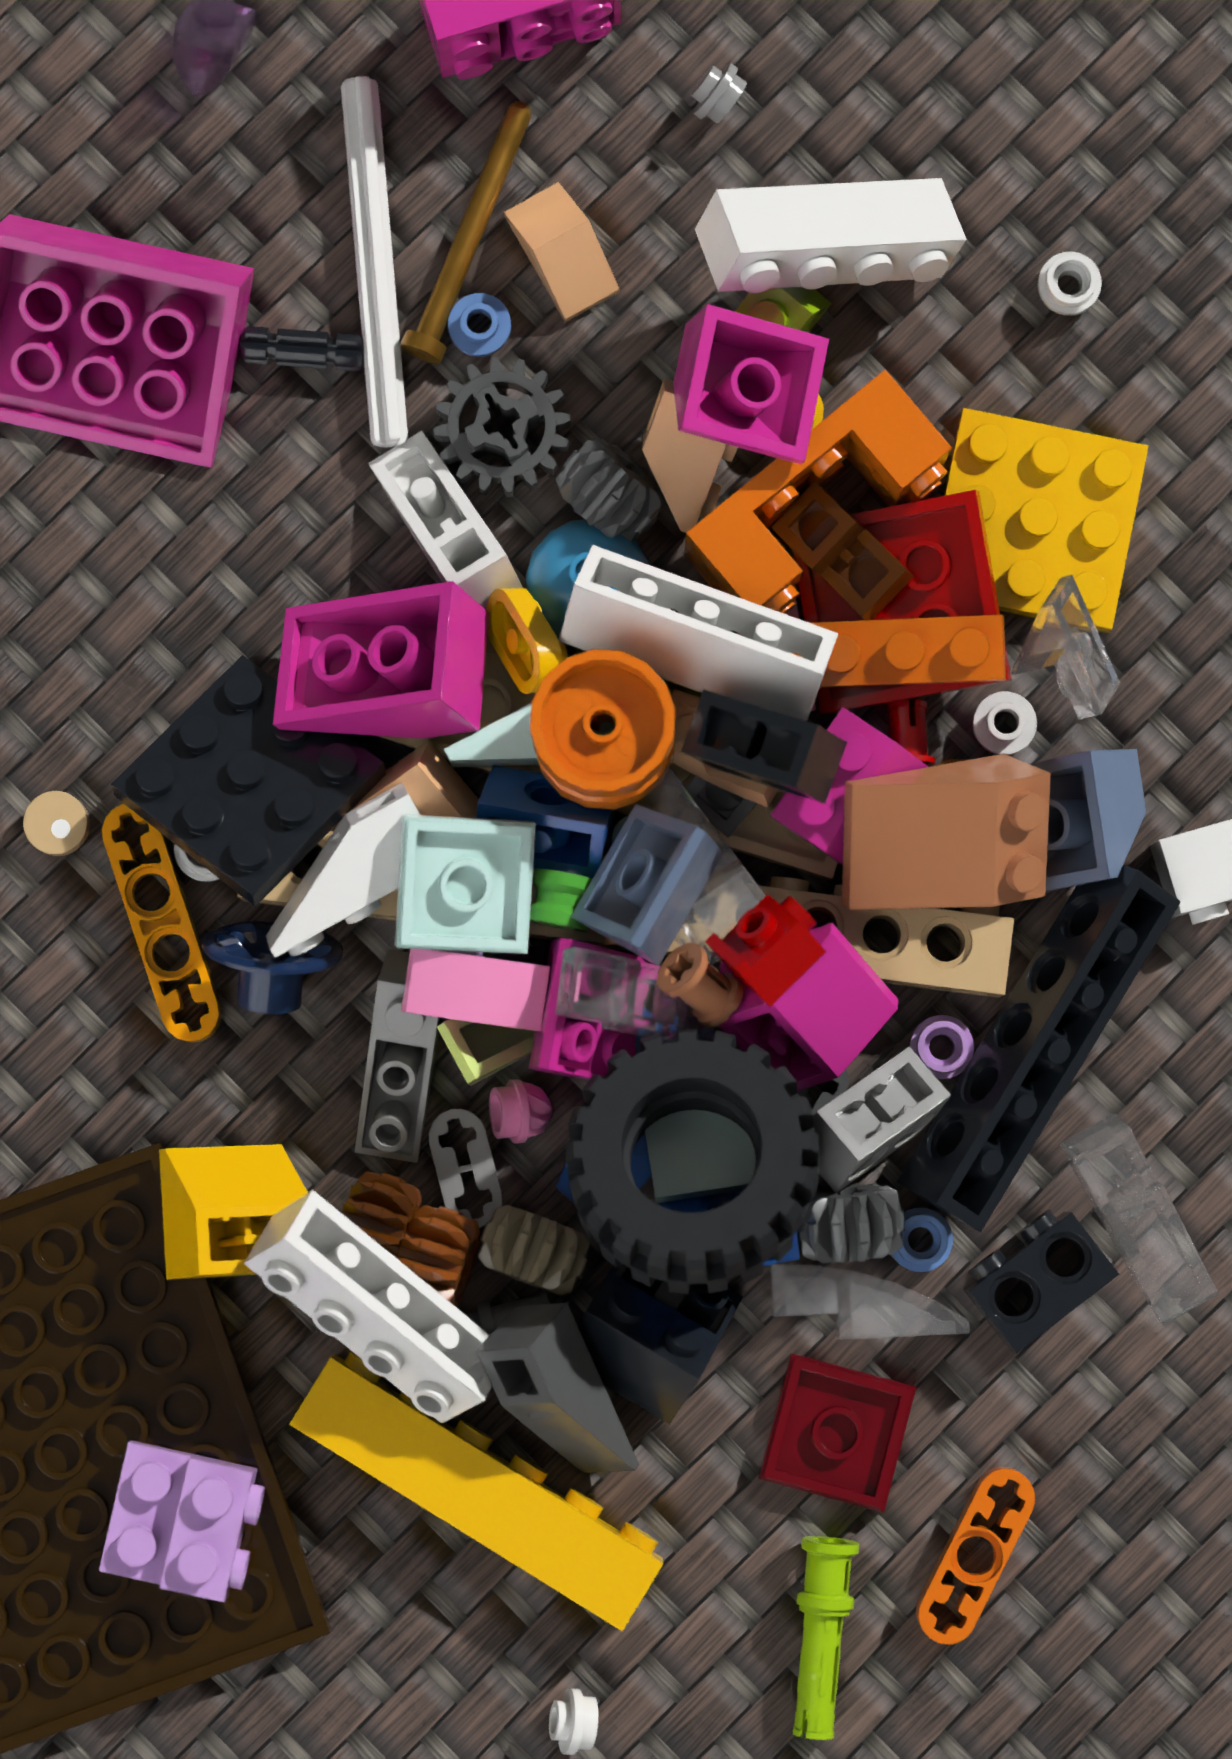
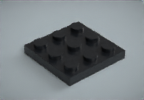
(243, 790)

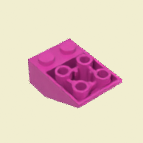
(479, 32)

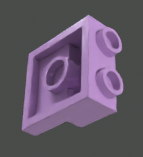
(181, 1521)

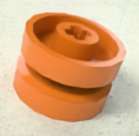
(593, 691)

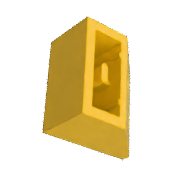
(220, 1205)

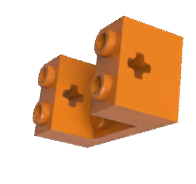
(881, 438)

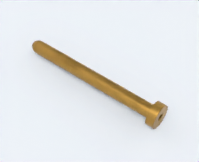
(425, 341)

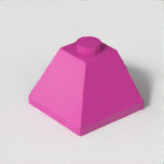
(748, 382)

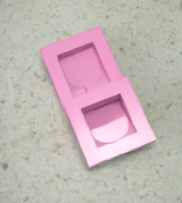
(475, 989)

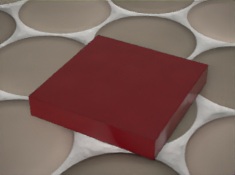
(837, 1432)

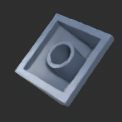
(648, 882)

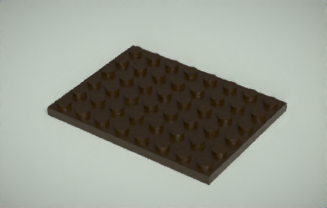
(88, 1362)

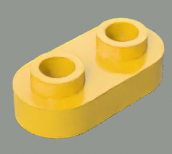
(523, 637)

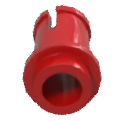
(909, 728)

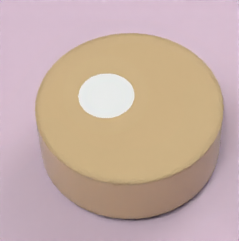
(56, 823)

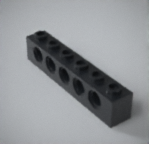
(1037, 1045)

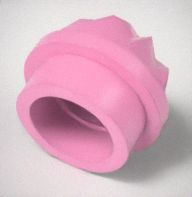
(518, 1111)

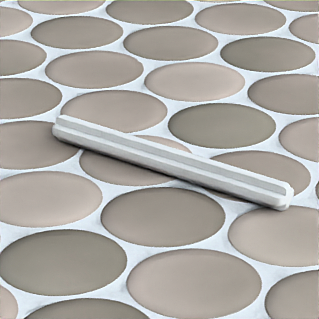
(374, 262)

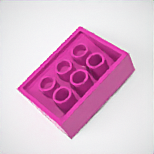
(117, 339)

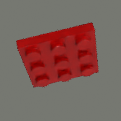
(953, 577)

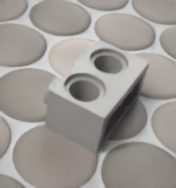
(876, 1117)

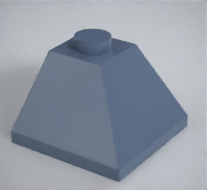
(1092, 815)

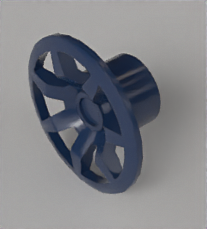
(264, 981)

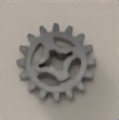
(478, 441)

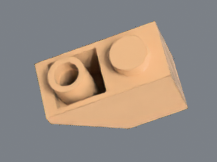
(682, 462)

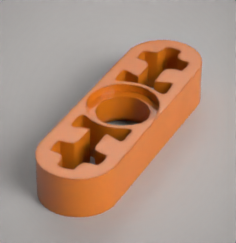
(940, 1591)

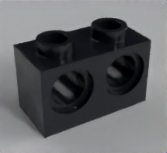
(764, 746)
(1048, 1294)

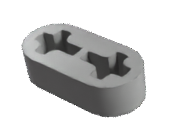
(480, 1158)

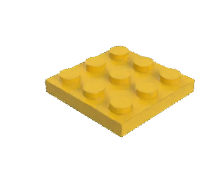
(1050, 507)

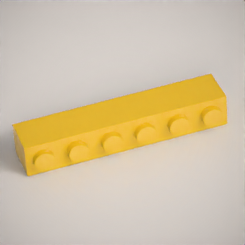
(479, 1491)

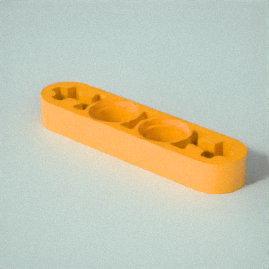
(152, 926)

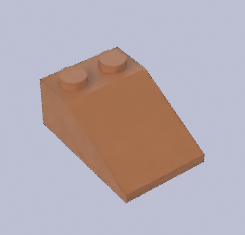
(947, 836)

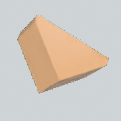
(563, 250)
(430, 784)

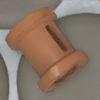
(700, 984)

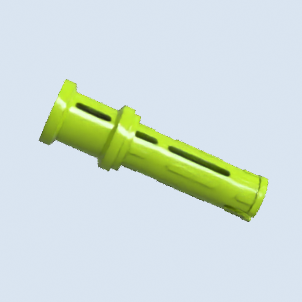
(824, 1607)

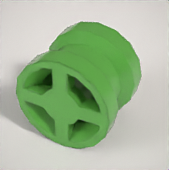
(557, 899)

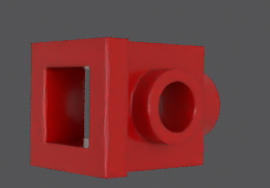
(769, 947)

